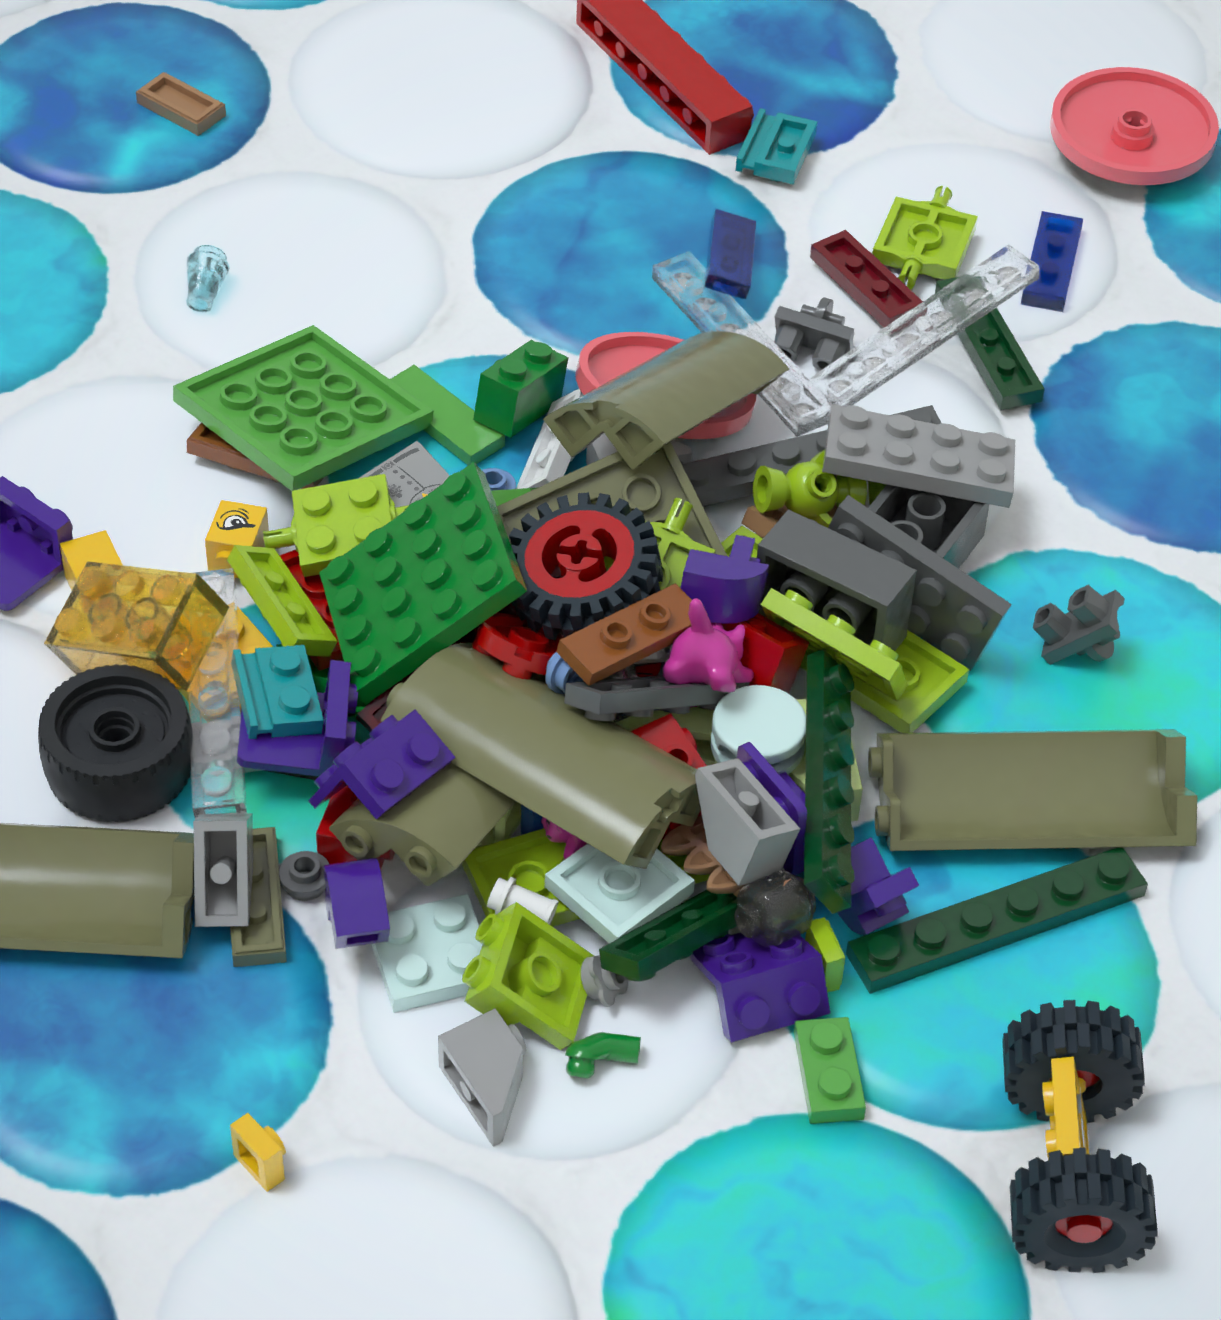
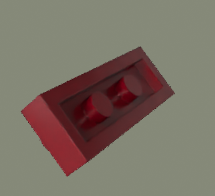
(864, 277)

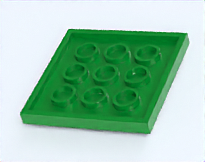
(421, 582)

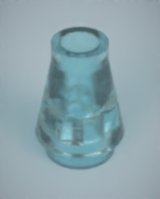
(205, 275)

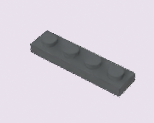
(640, 697)

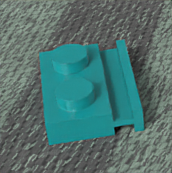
(776, 146)
(277, 691)

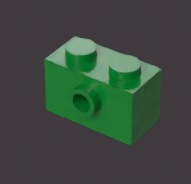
(520, 388)

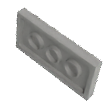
(920, 455)

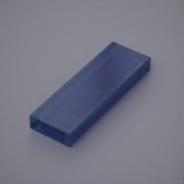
(730, 254)
(1055, 254)

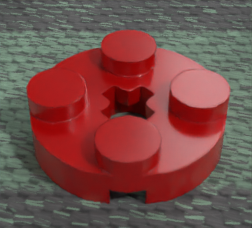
(515, 645)

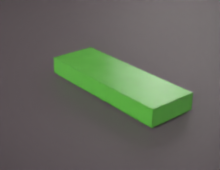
(452, 418)

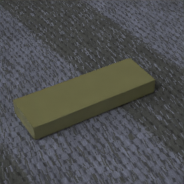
(264, 937)

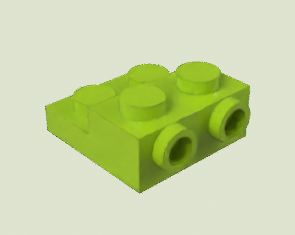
(528, 975)

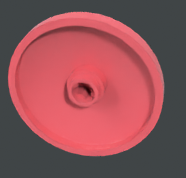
(1134, 126)
(619, 352)

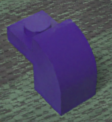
(727, 585)
(875, 893)
(356, 903)

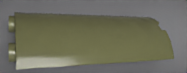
(667, 395)
(550, 756)
(1033, 790)
(431, 826)
(96, 890)

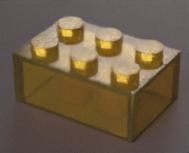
(139, 620)

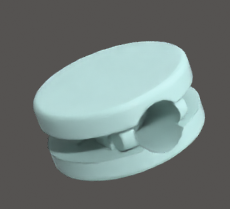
(766, 719)

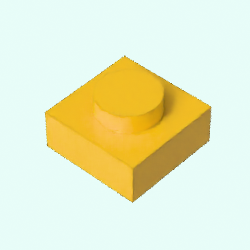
(258, 1151)

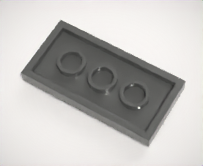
(947, 604)

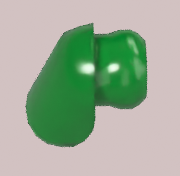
(601, 1047)

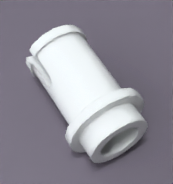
(507, 893)

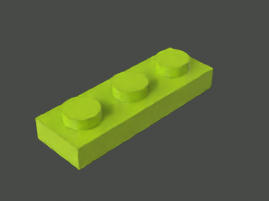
(281, 599)

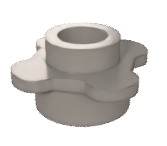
(601, 983)

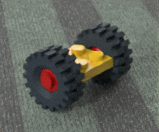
(1077, 1204)

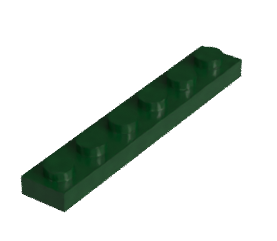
(828, 781)
(995, 919)

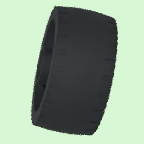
(115, 742)

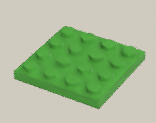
(302, 407)

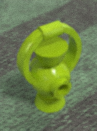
(809, 490)

